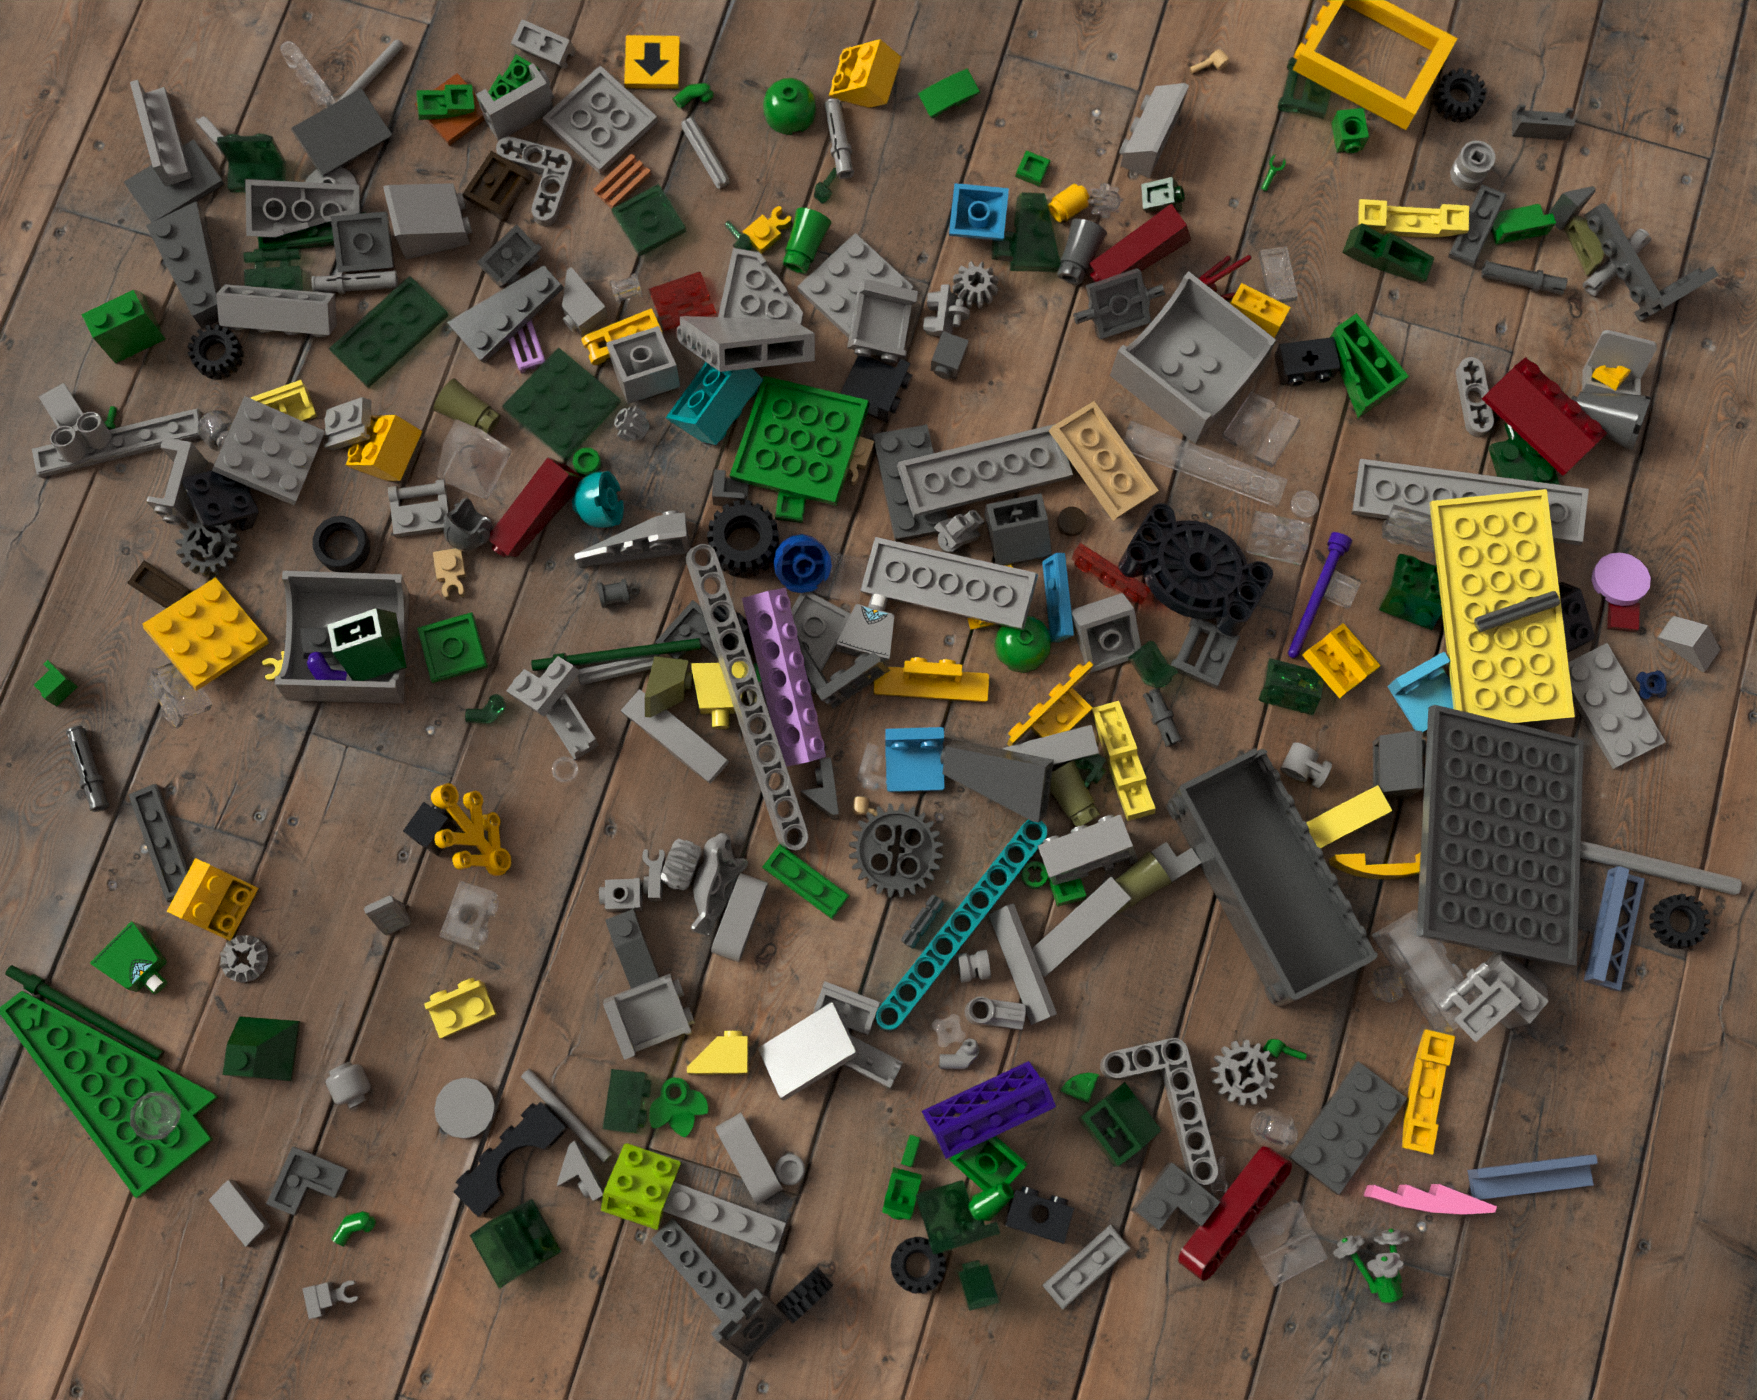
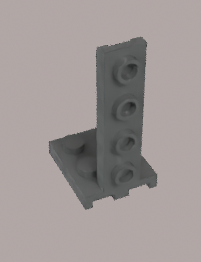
(1632, 271)
(843, 683)
(745, 1321)

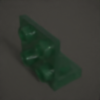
(251, 159)
(949, 1219)

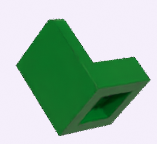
(55, 684)

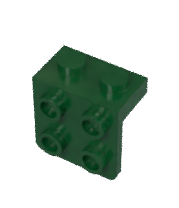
(1413, 592)

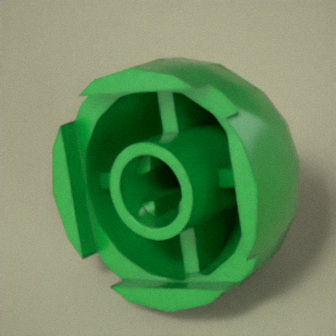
(789, 106)
(1023, 649)

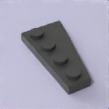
(502, 315)

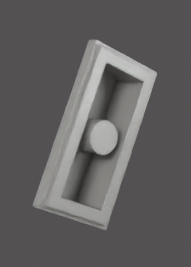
(239, 1212)

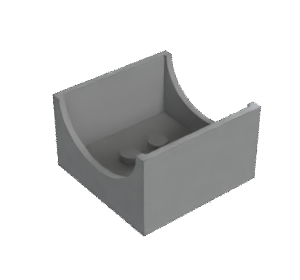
(1193, 358)
(328, 597)

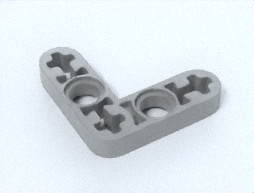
(550, 173)

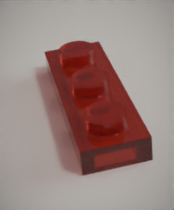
(1109, 574)

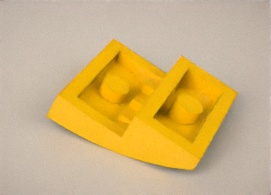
(1341, 660)

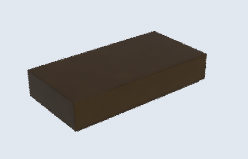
(157, 585)

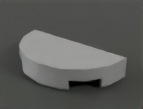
(210, 131)

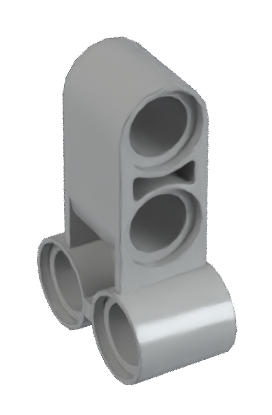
(74, 429)

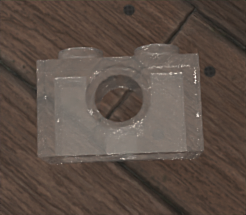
(465, 899)

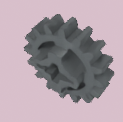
(220, 547)

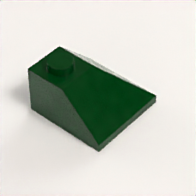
(262, 1049)

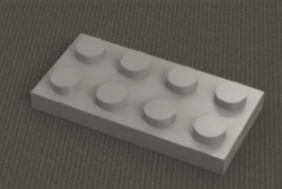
(1612, 707)

